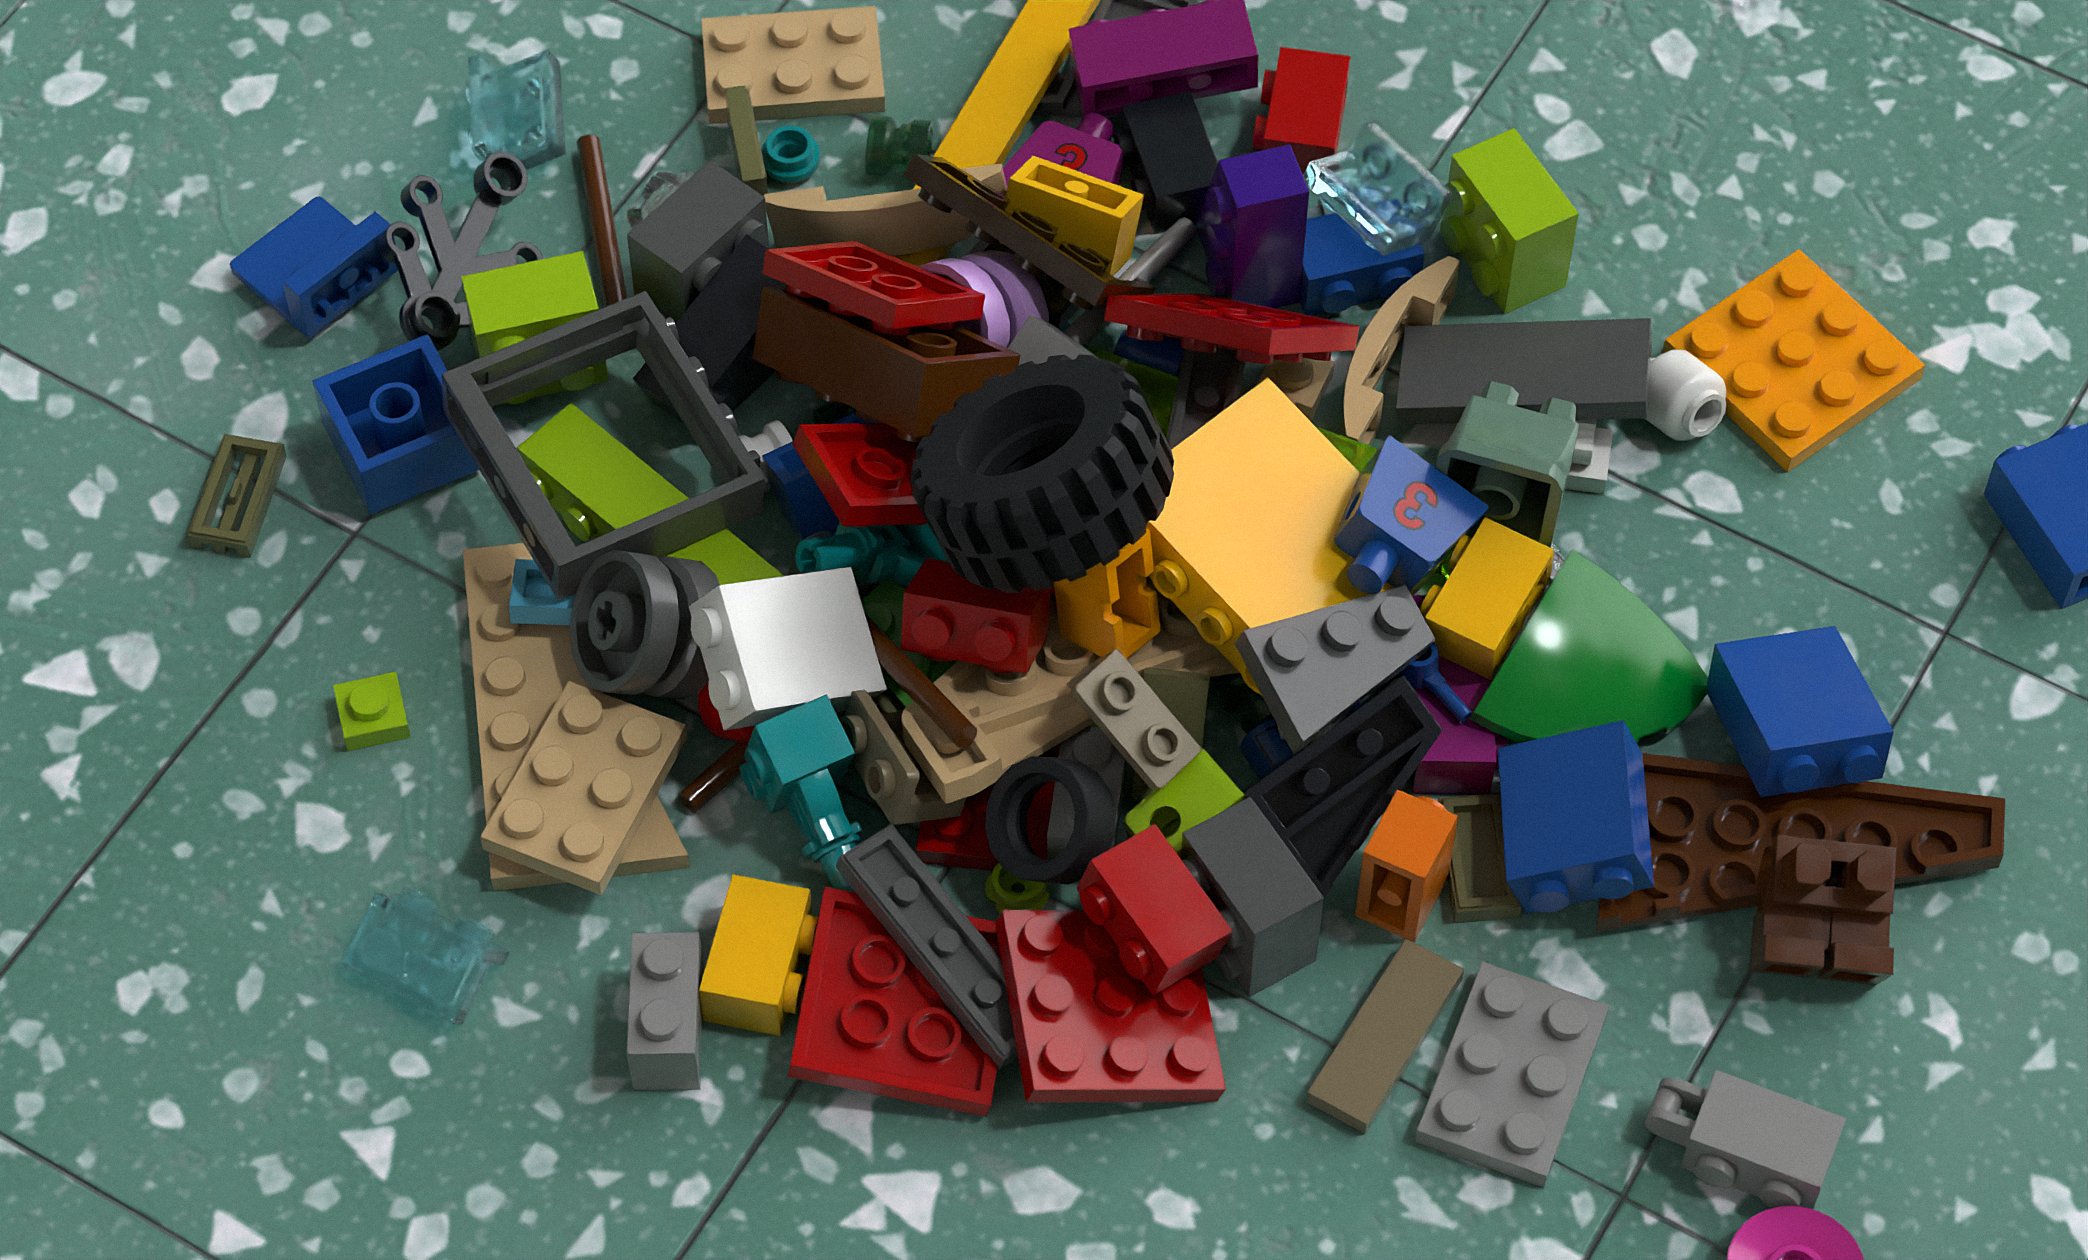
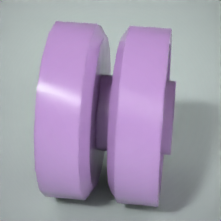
(1008, 290)

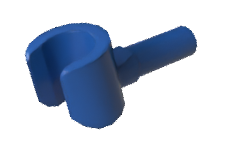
(1426, 675)

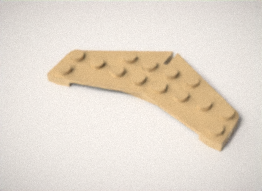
(1034, 710)

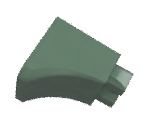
(1513, 459)

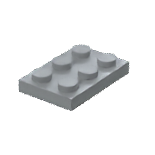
(1512, 1074)

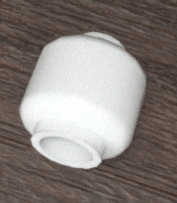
(1684, 396)

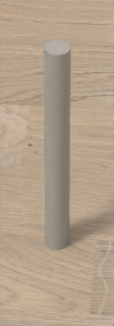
(1145, 268)

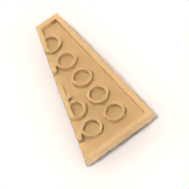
(516, 685)

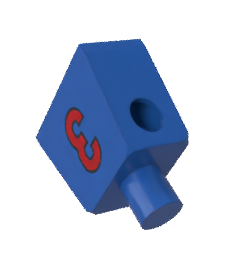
(1402, 519)

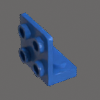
(315, 265)

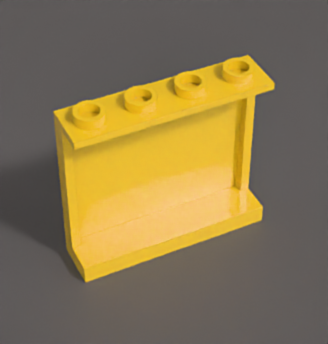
(1254, 522)

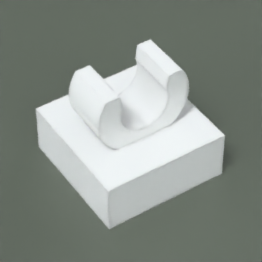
(1590, 458)

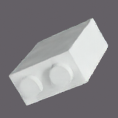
(784, 645)

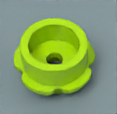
(999, 890)

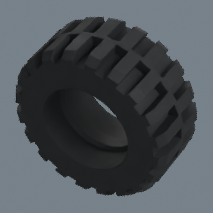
(1042, 473)

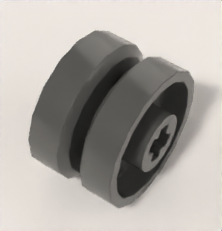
(636, 624)

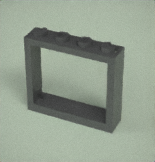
(566, 349)

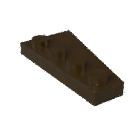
(1028, 235)

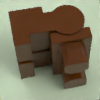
(1814, 875)

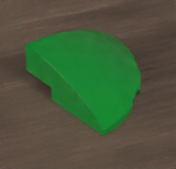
(1591, 661)

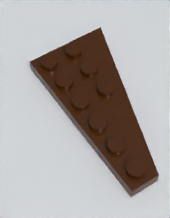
(1714, 827)

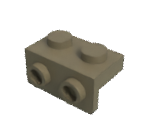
(1133, 719)
(888, 765)

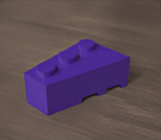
(1255, 228)

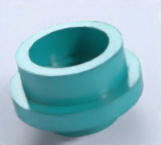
(790, 142)

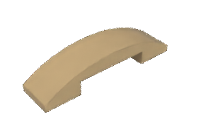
(886, 221)
(1417, 302)

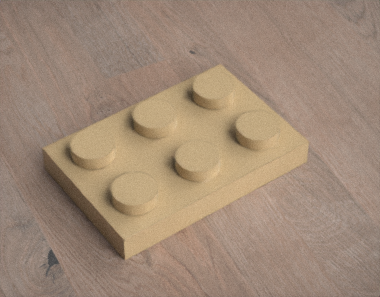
(795, 63)
(584, 787)

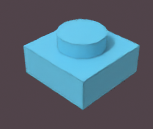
(534, 600)

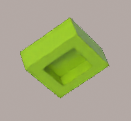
(371, 711)

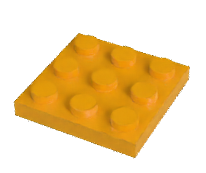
(1798, 359)

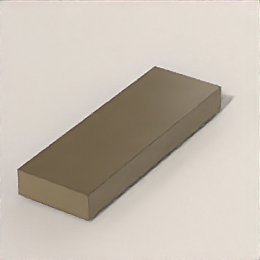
(1385, 1036)

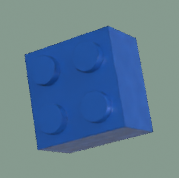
(392, 424)

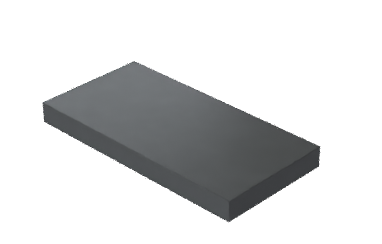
(1585, 362)

